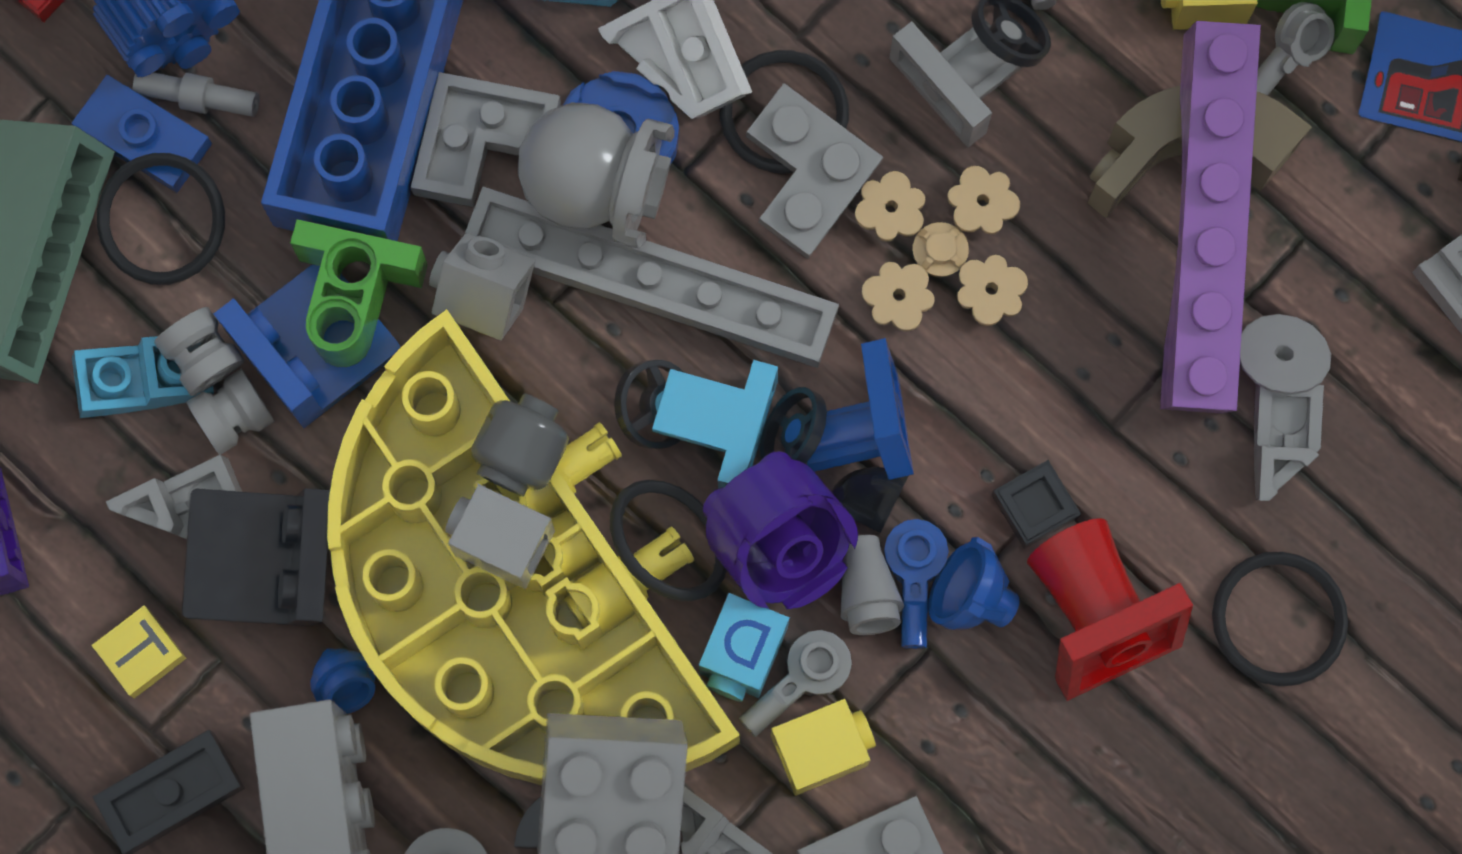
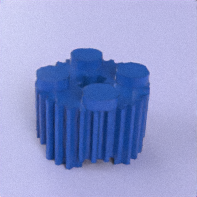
(163, 31)

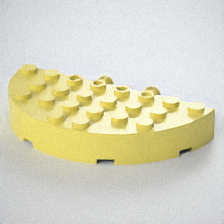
(462, 645)

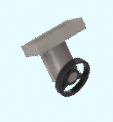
(972, 65)

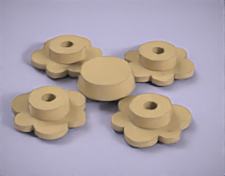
(941, 248)

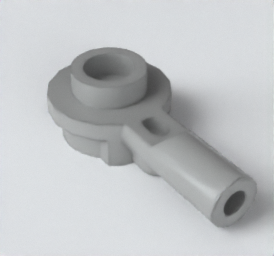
(1300, 38)
(816, 666)

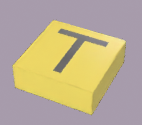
(139, 652)

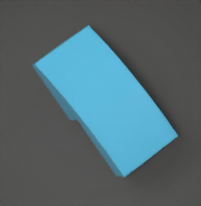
(126, 380)

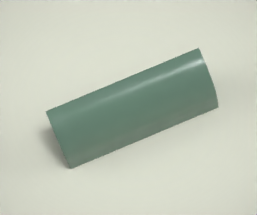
(46, 208)

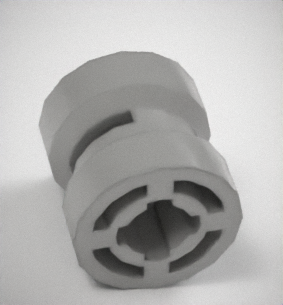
(199, 351)
(230, 411)

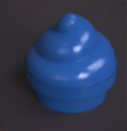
(343, 678)

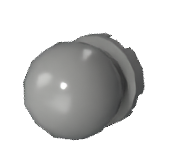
(590, 169)

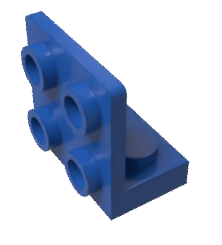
(281, 352)

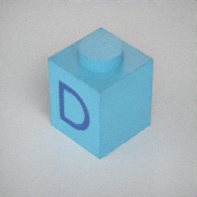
(742, 648)

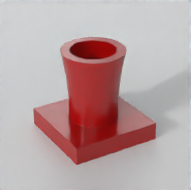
(1109, 620)

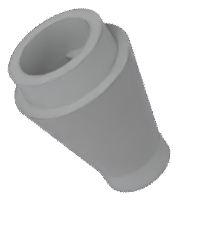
(868, 590)

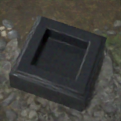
(1036, 504)

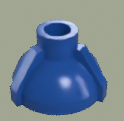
(972, 589)

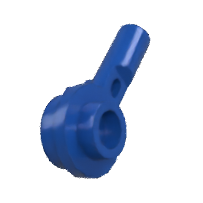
(915, 555)

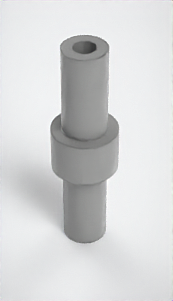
(197, 93)

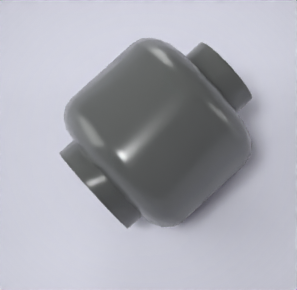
(520, 444)

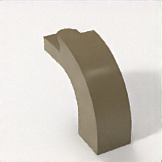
(1154, 133)

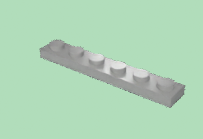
(661, 280)

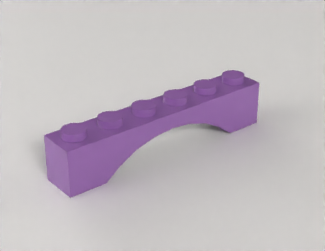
(1210, 268)

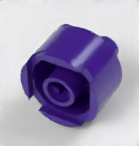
(780, 532)

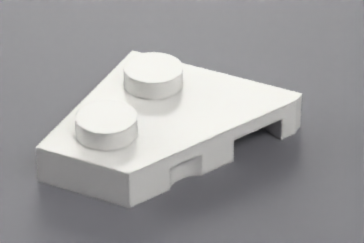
(683, 51)

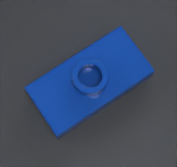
(138, 128)

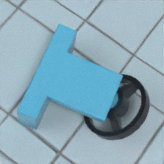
(700, 412)

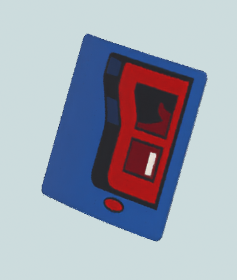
(1415, 77)

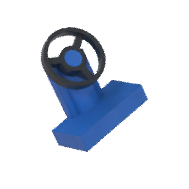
(850, 432)

